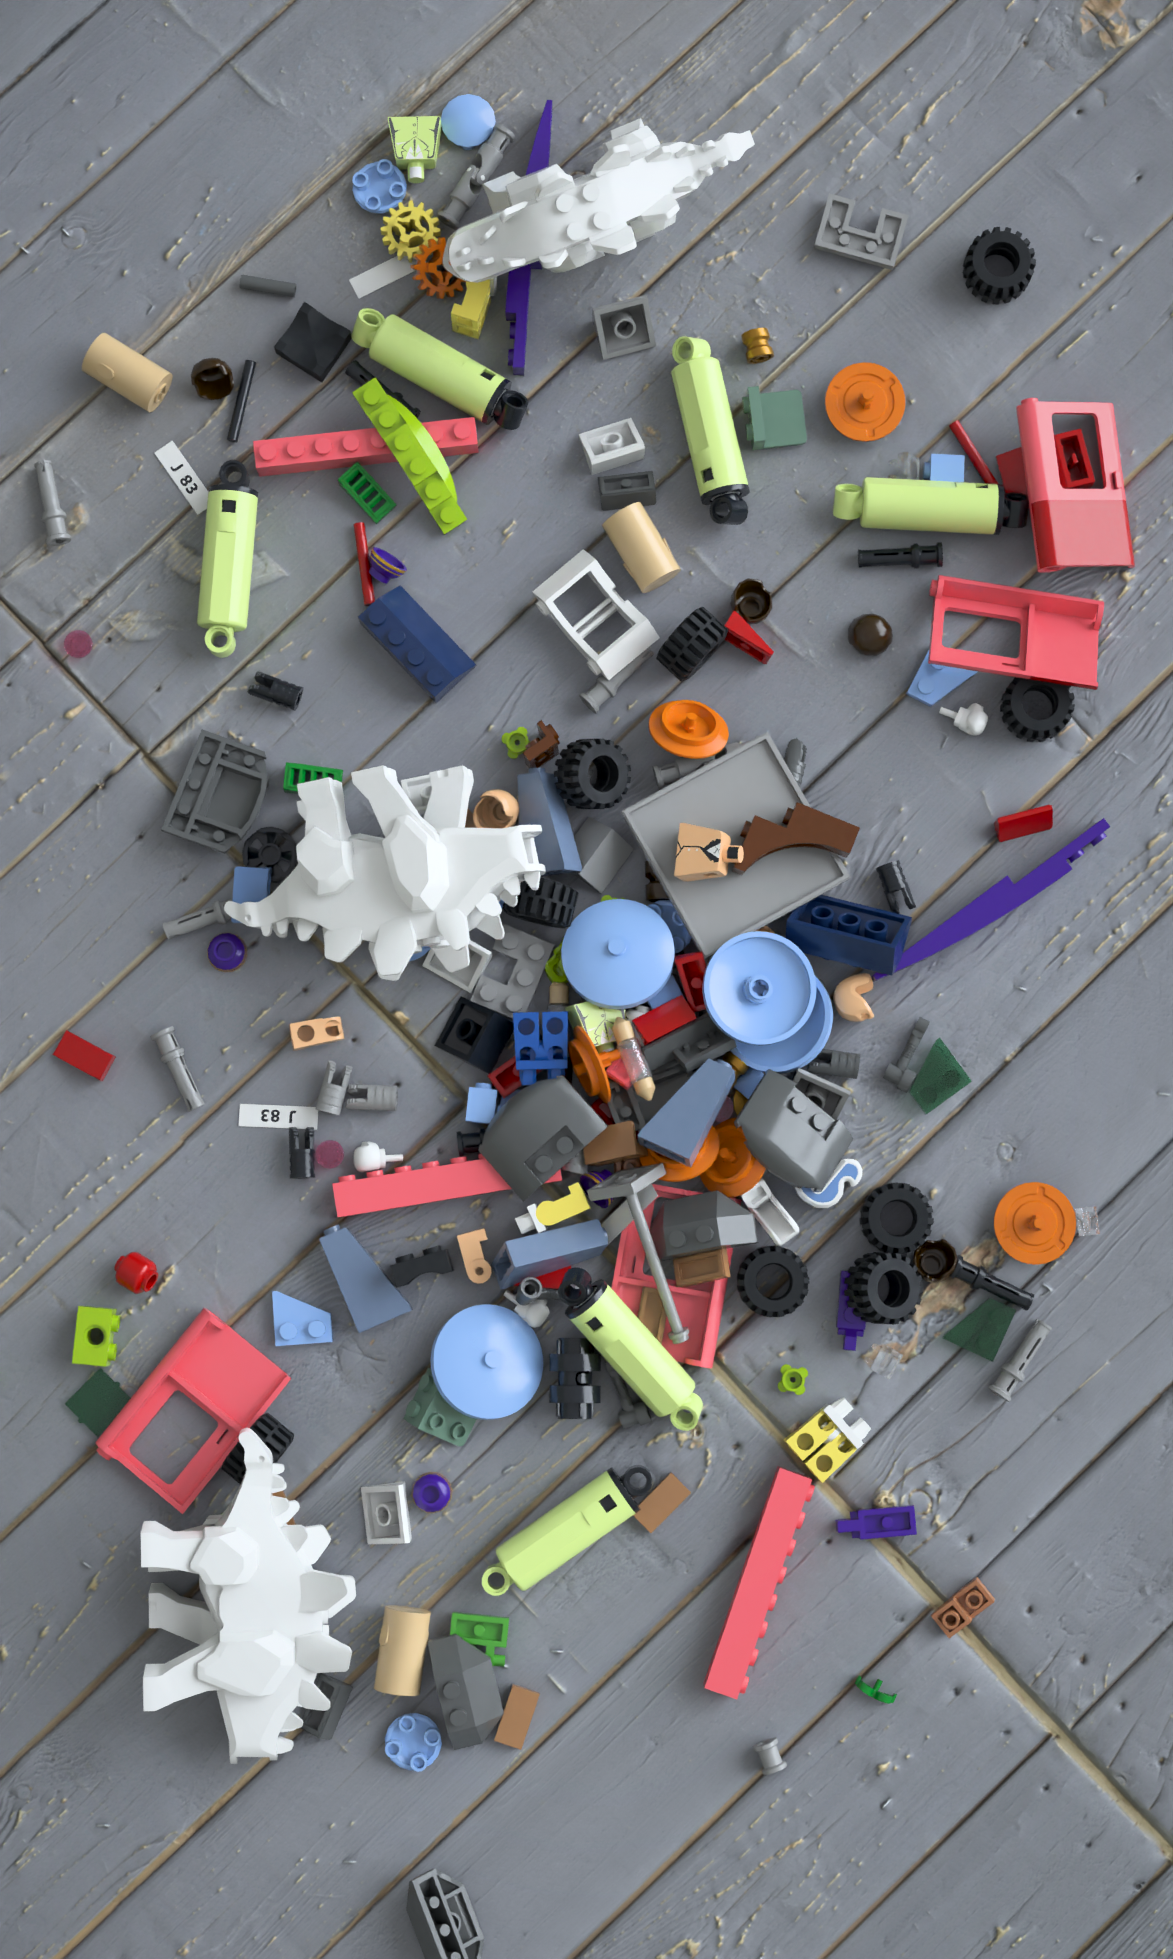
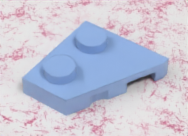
(936, 681)
(299, 1322)

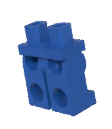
(540, 1054)

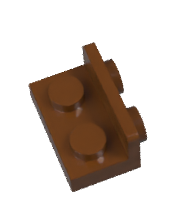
(541, 751)

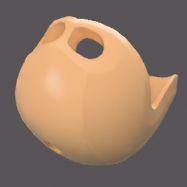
(491, 809)
(848, 999)

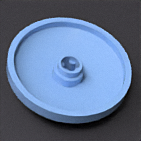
(618, 954)
(759, 988)
(797, 1049)
(486, 1362)

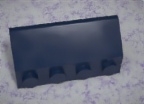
(416, 642)
(849, 933)

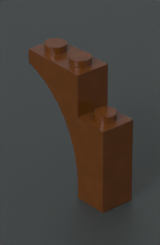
(803, 829)

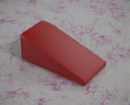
(746, 639)
(84, 1055)

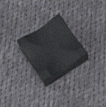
(313, 342)
(409, 1268)

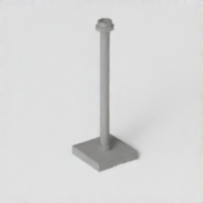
(627, 1184)

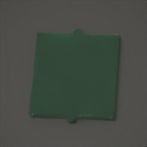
(98, 1402)

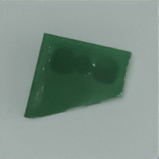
(938, 1078)
(982, 1329)

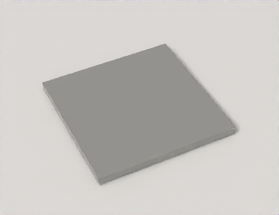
(722, 798)

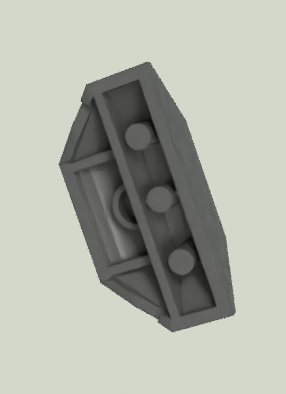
(701, 1225)
(465, 1690)
(443, 1917)

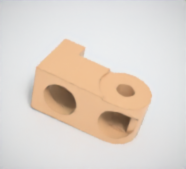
(315, 1032)
(476, 1265)

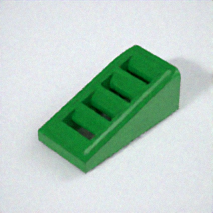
(352, 473)
(290, 768)

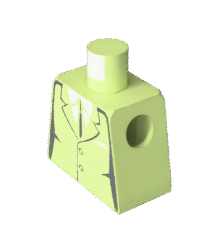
(415, 144)
(596, 1023)

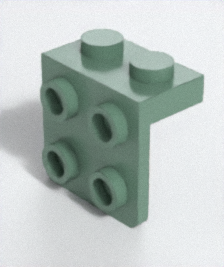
(774, 418)
(435, 1416)

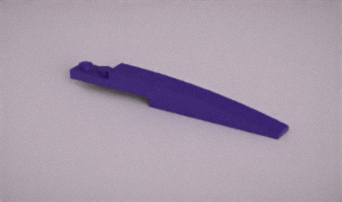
(519, 279)
(999, 901)

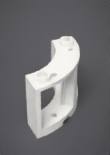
(622, 650)

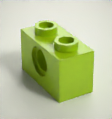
(84, 1349)

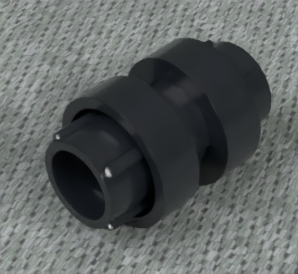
(574, 1391)

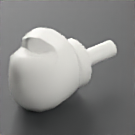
(970, 720)
(370, 1157)
(534, 1313)

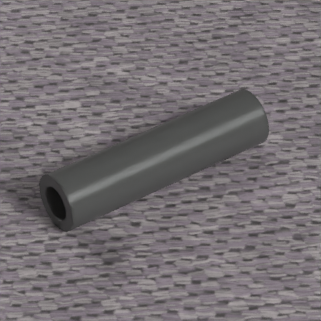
(267, 285)

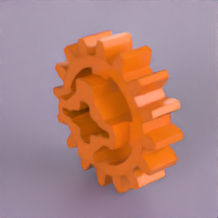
(440, 278)

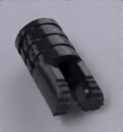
(280, 693)
(892, 881)
(301, 1159)

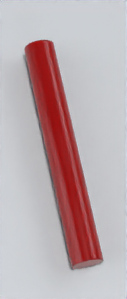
(972, 453)
(364, 563)

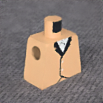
(704, 853)

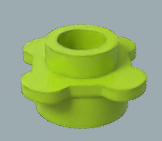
(510, 738)
(797, 1386)

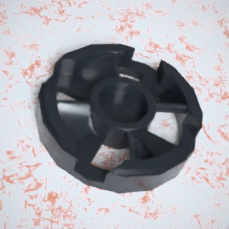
(270, 853)

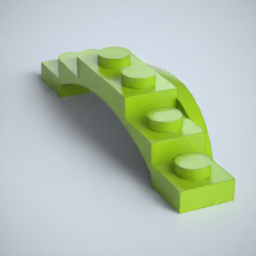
(414, 452)

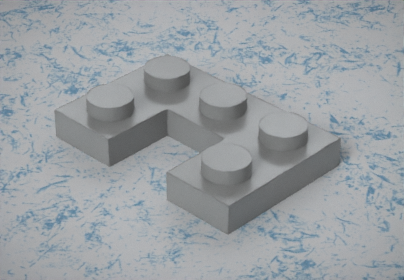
(872, 248)
(531, 960)

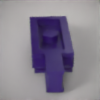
(847, 1322)
(879, 1522)

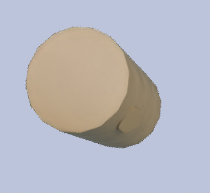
(127, 372)
(641, 547)
(402, 1650)

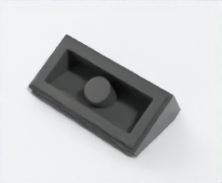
(626, 489)
(324, 1723)

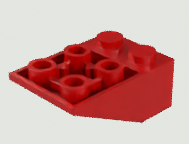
(1072, 461)

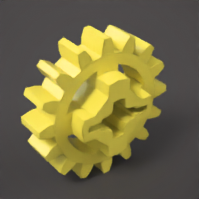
(401, 225)

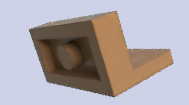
(614, 1145)

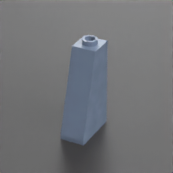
(543, 806)
(688, 1116)
(548, 1252)
(363, 1284)

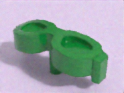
(873, 1692)

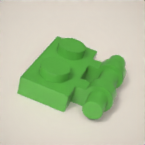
(482, 1630)

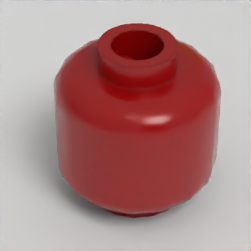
(136, 1272)

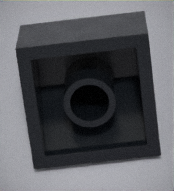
(475, 1035)

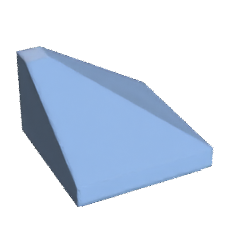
(747, 1083)

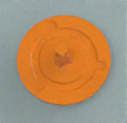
(865, 401)
(688, 729)
(590, 1065)
(735, 1167)
(679, 1172)
(1034, 1223)

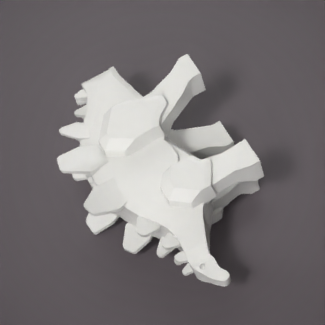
(577, 220)
(399, 891)
(260, 1615)

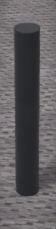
(241, 401)

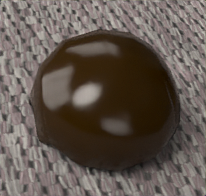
(212, 379)
(751, 601)
(870, 634)
(935, 1260)

